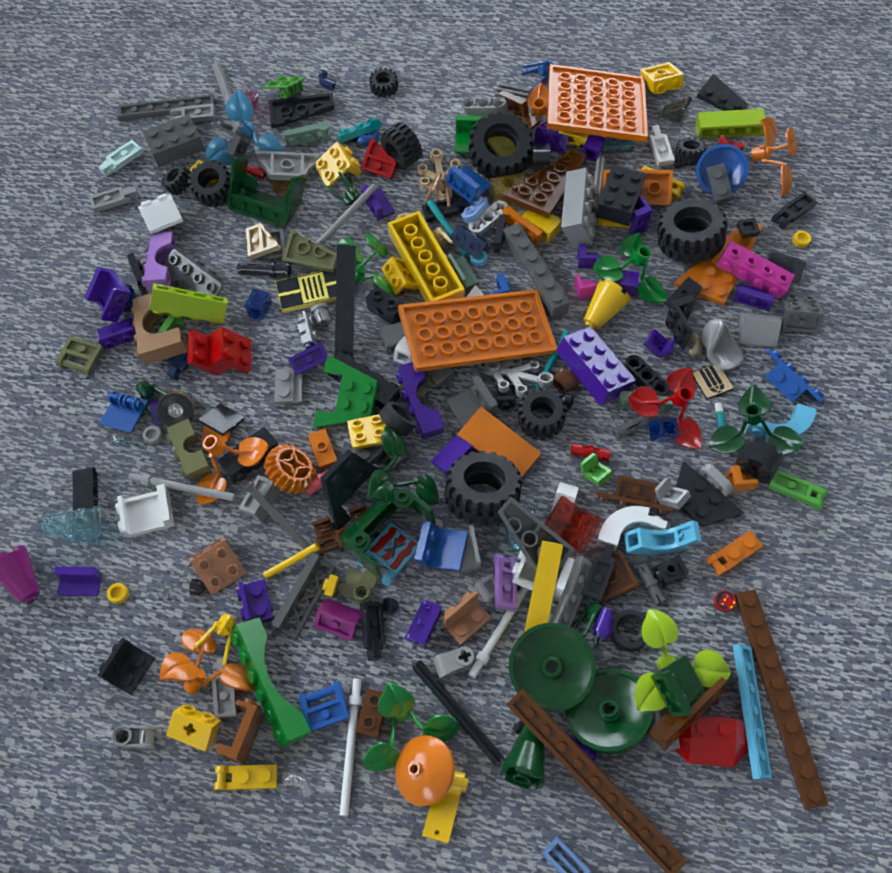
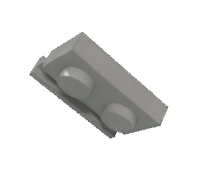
(288, 387)

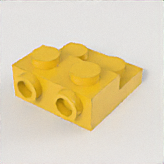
(662, 78)

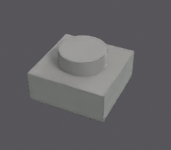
(486, 587)

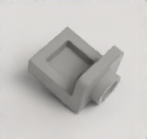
(670, 495)

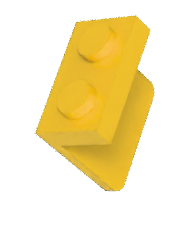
(334, 160)
(366, 431)

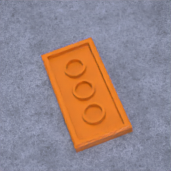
(491, 435)

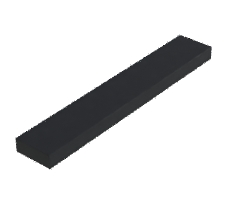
(345, 299)

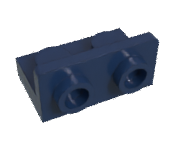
(468, 240)

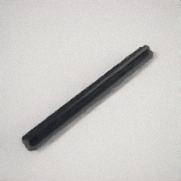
(458, 713)

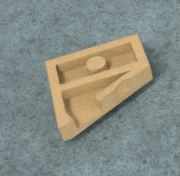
(260, 241)

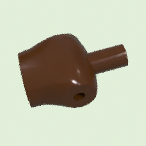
(565, 380)

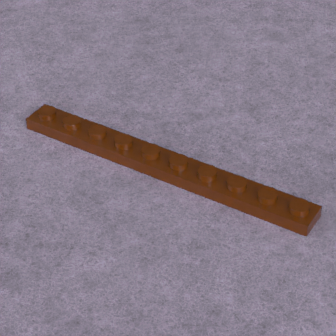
(781, 701)
(597, 783)

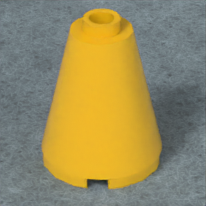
(605, 304)

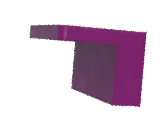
(337, 619)

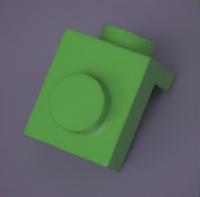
(595, 471)

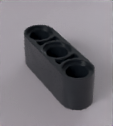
(540, 154)
(643, 370)
(85, 488)

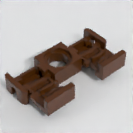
(326, 535)

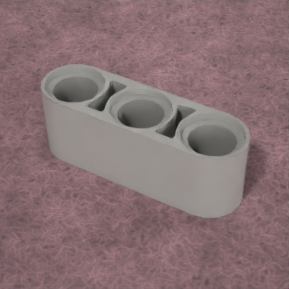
(484, 105)

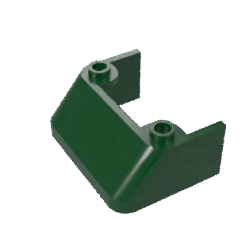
(248, 201)
(357, 537)

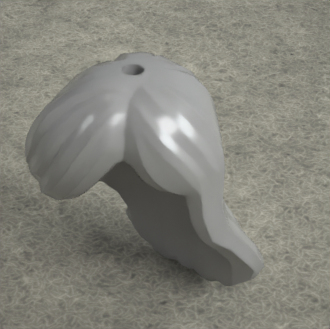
(720, 345)

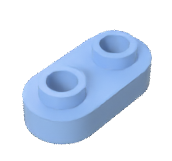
(475, 209)

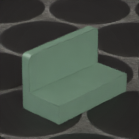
(463, 272)

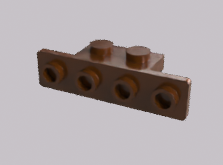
(519, 107)
(634, 491)

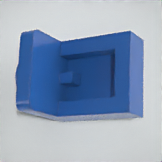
(502, 284)

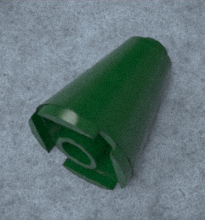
(525, 761)

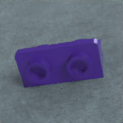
(556, 141)
(116, 334)
(255, 601)

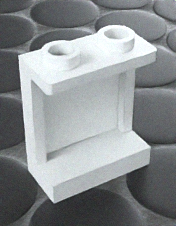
(145, 512)
(525, 575)

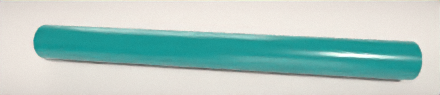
(444, 223)
(553, 357)

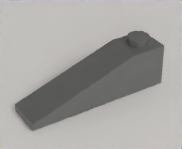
(530, 531)

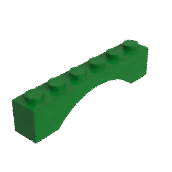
(286, 721)

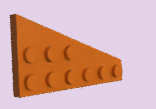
(715, 281)

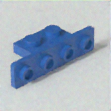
(788, 382)

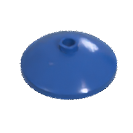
(734, 161)

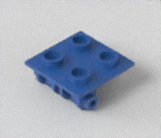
(123, 411)

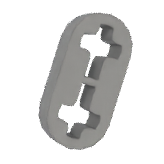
(717, 479)

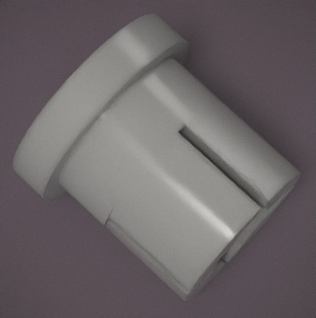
(321, 314)

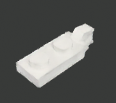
(661, 147)

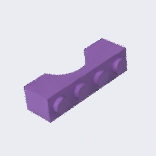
(159, 249)

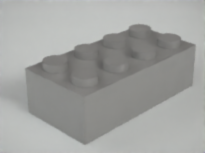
(579, 207)

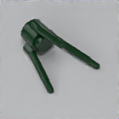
(351, 193)
(146, 392)
(591, 616)

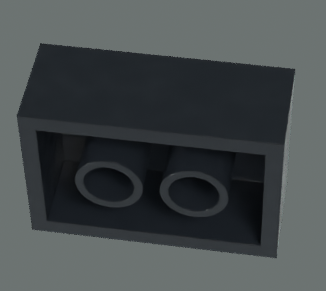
(620, 195)

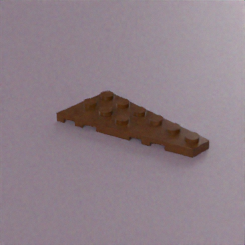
(546, 187)

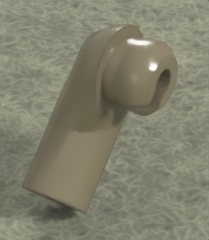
(697, 345)

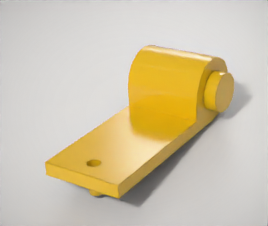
(443, 813)

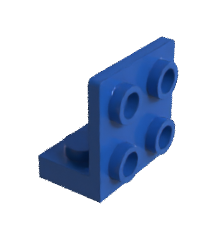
(466, 183)
(441, 547)

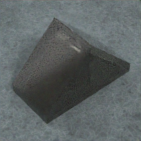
(676, 111)

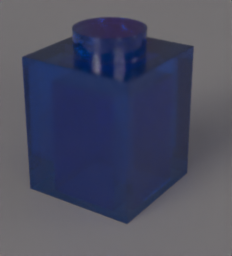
(258, 304)
(663, 429)

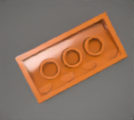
(656, 188)

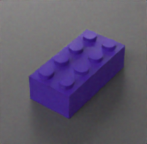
(595, 365)

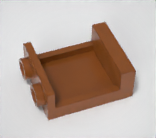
(246, 733)

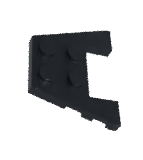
(342, 481)

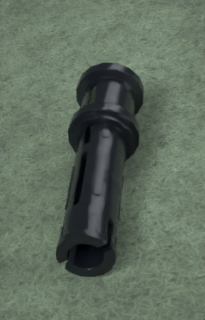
(265, 269)

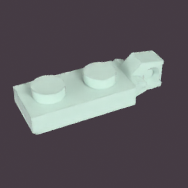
(120, 157)

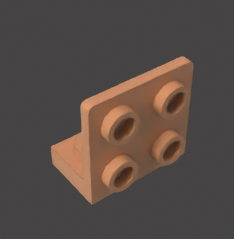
(217, 565)
(465, 618)

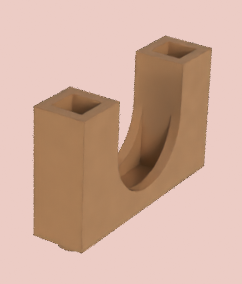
(154, 346)

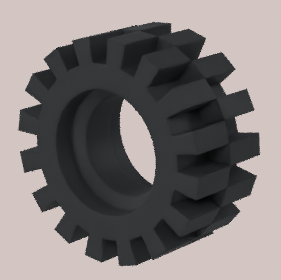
(383, 89)
(690, 150)
(176, 179)

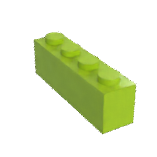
(729, 123)
(188, 304)

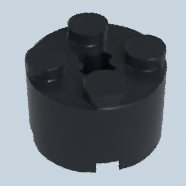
(759, 460)

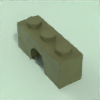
(193, 464)

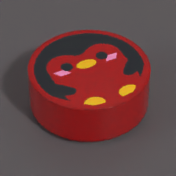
(724, 601)

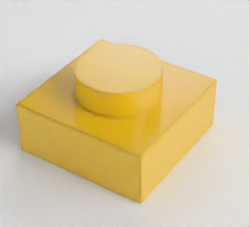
(330, 586)

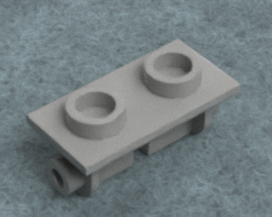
(307, 324)

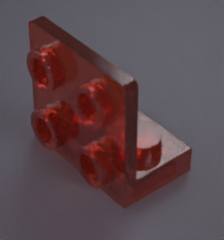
(573, 524)

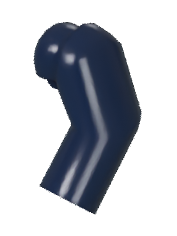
(323, 80)

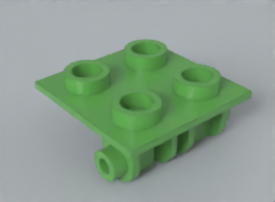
(287, 86)

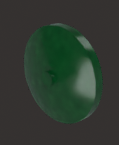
(552, 666)
(608, 716)

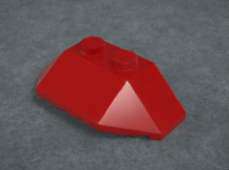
(714, 742)

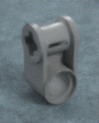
(449, 663)
(139, 738)

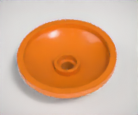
(433, 774)

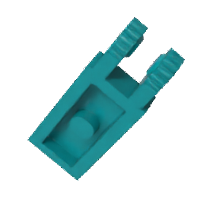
(358, 129)

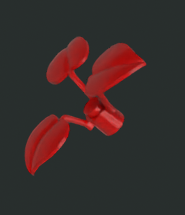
(681, 382)

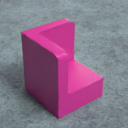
(585, 288)

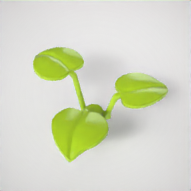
(658, 631)

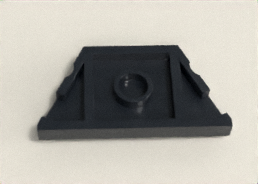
(706, 502)

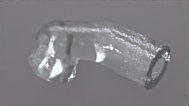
(300, 781)

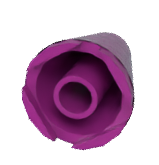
(18, 575)

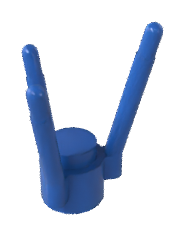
(543, 69)

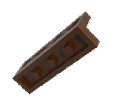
(671, 728)

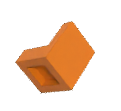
(740, 481)

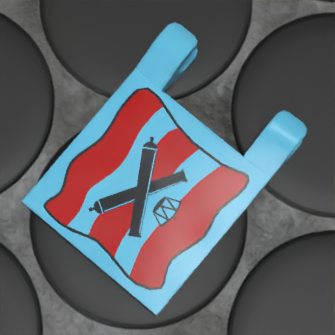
(393, 550)

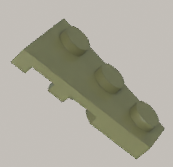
(307, 254)

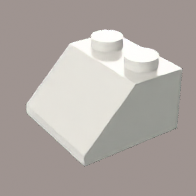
(160, 213)

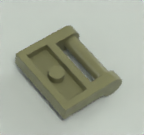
(81, 350)

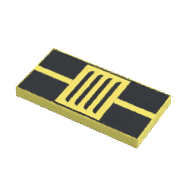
(306, 290)

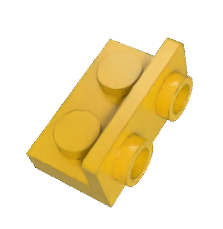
(398, 275)

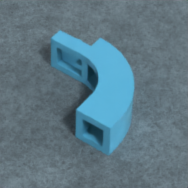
(800, 421)
(660, 542)

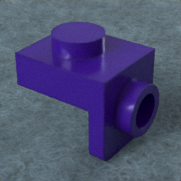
(659, 344)

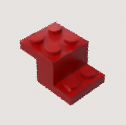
(219, 351)

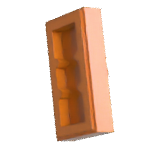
(322, 448)

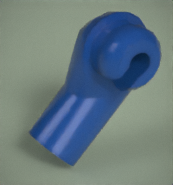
(364, 140)

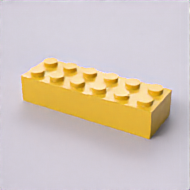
(425, 258)

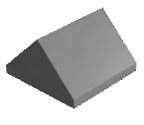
(759, 330)

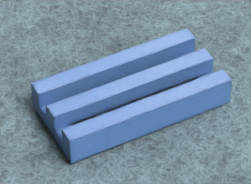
(551, 848)

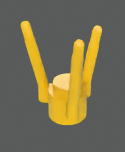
(578, 138)
(223, 627)

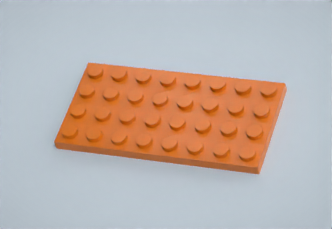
(476, 330)

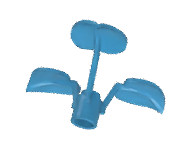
(238, 109)

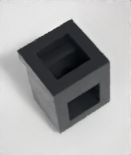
(667, 578)

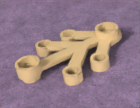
(436, 157)

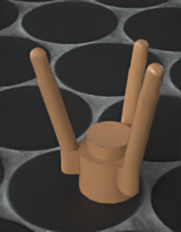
(439, 184)

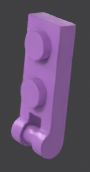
(504, 588)

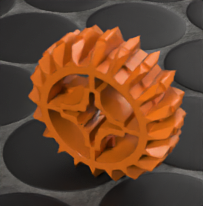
(290, 468)

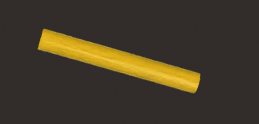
(291, 561)

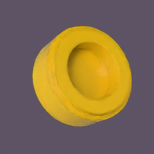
(801, 239)
(117, 593)

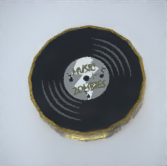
(174, 408)

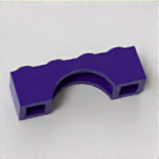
(428, 420)

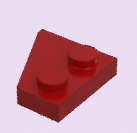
(378, 161)

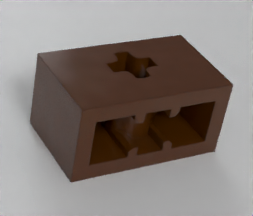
(370, 720)

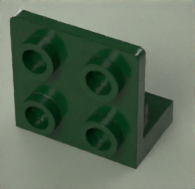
(678, 686)

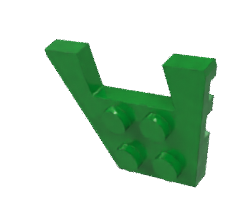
(355, 395)

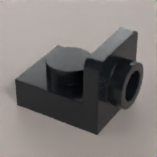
(506, 400)

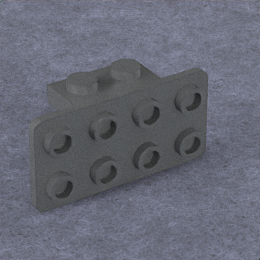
(192, 274)

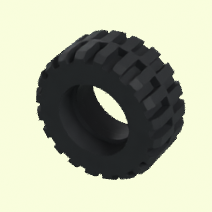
(505, 126)
(692, 215)
(481, 469)

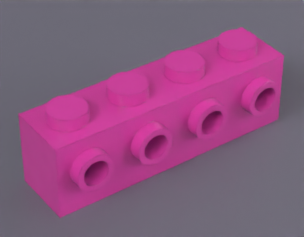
(755, 270)

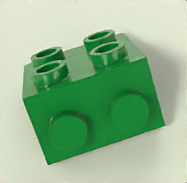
(464, 125)

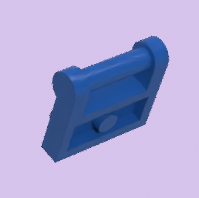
(325, 713)

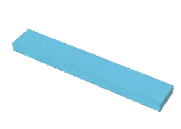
(752, 713)

